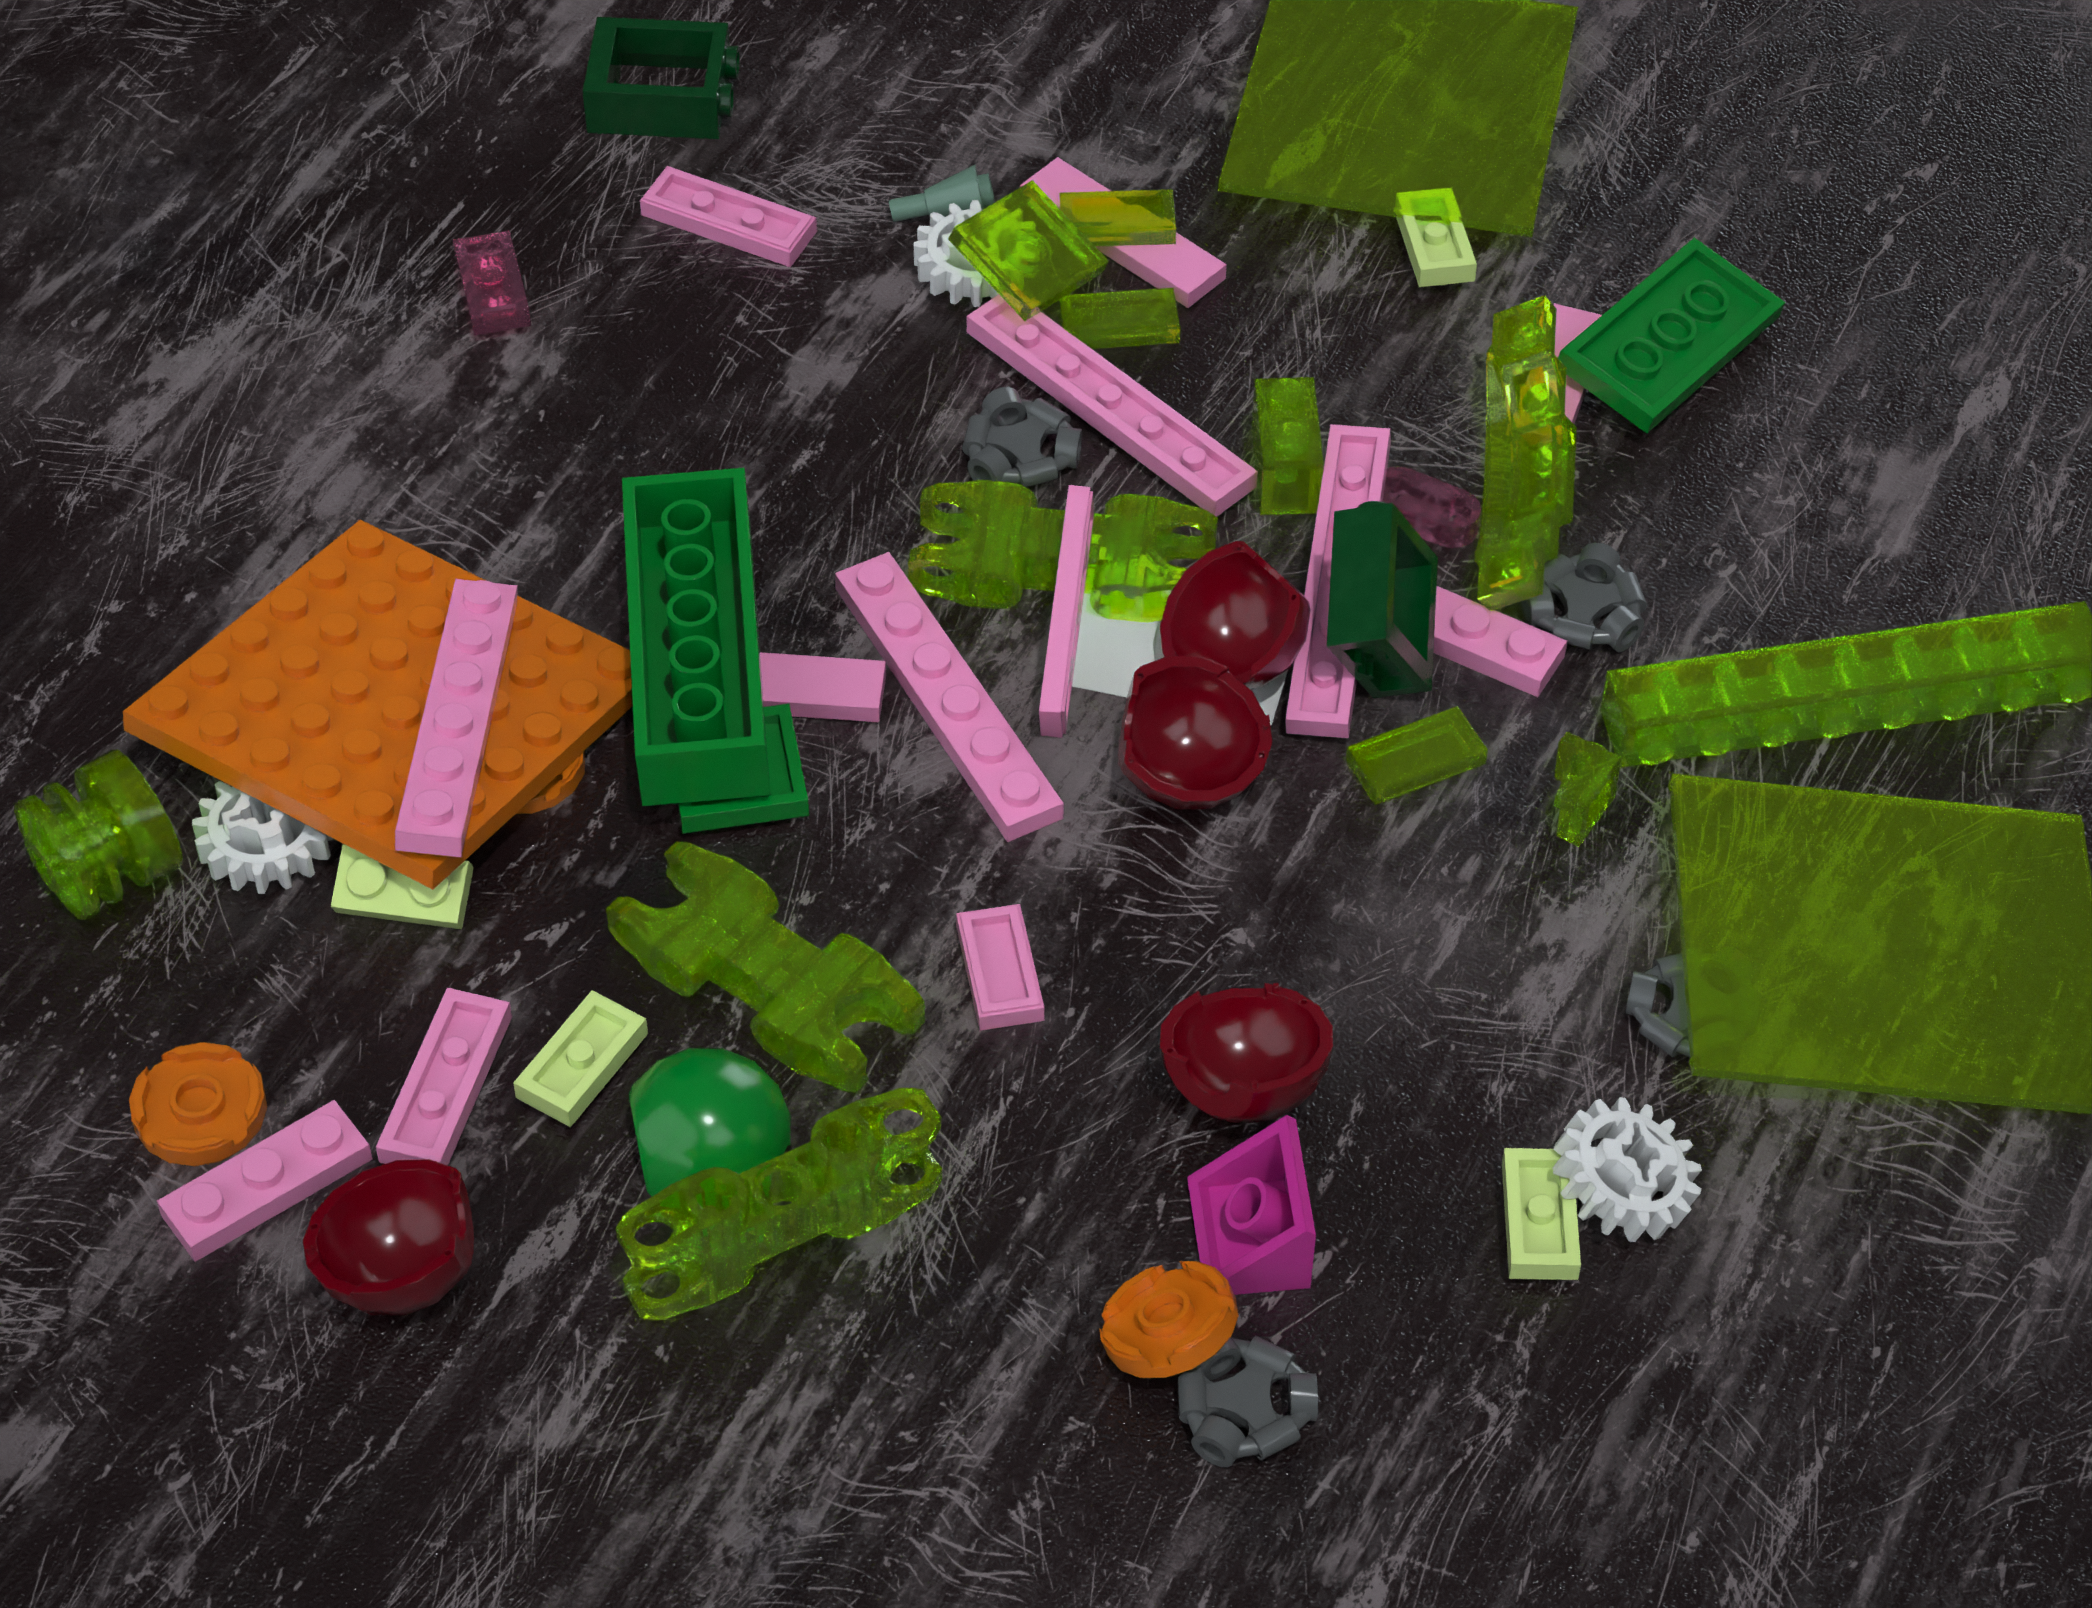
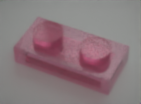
(492, 282)

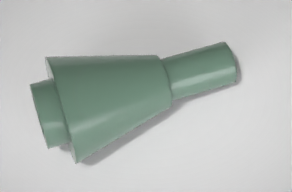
(956, 189)

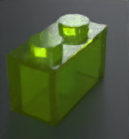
(1287, 445)

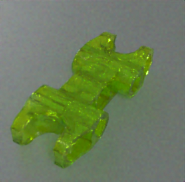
(1017, 546)
(797, 989)
(729, 1220)

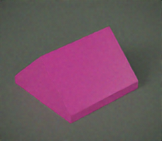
(1256, 1213)

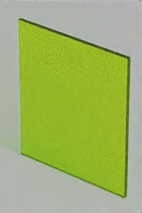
(1404, 108)
(1885, 943)

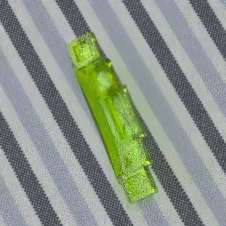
(1526, 456)

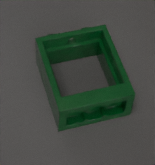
(659, 108)
(1382, 600)

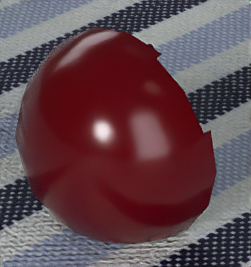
(1237, 615)
(1192, 733)
(1246, 1051)
(392, 1237)

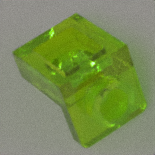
(1587, 786)

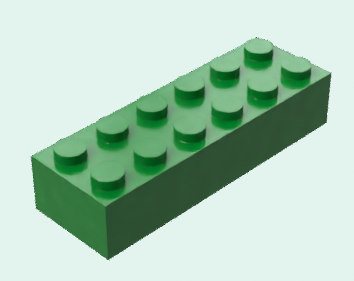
(694, 638)

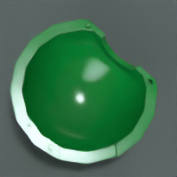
(706, 1113)

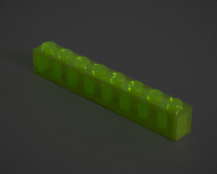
(1849, 684)

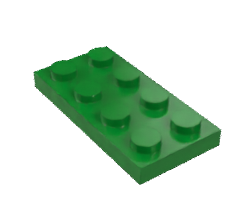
(1670, 334)

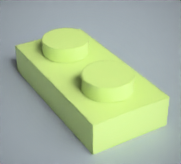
(1438, 251)
(377, 891)
(580, 1058)
(1538, 1219)

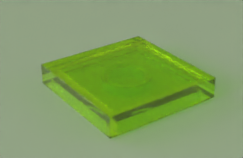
(1028, 250)

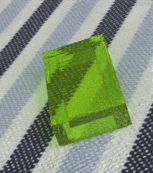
(1122, 216)
(1122, 318)
(1416, 755)

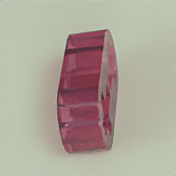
(1430, 506)

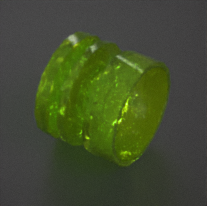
(87, 840)

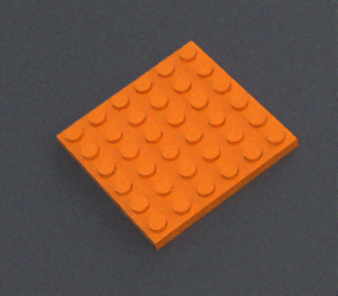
(327, 689)

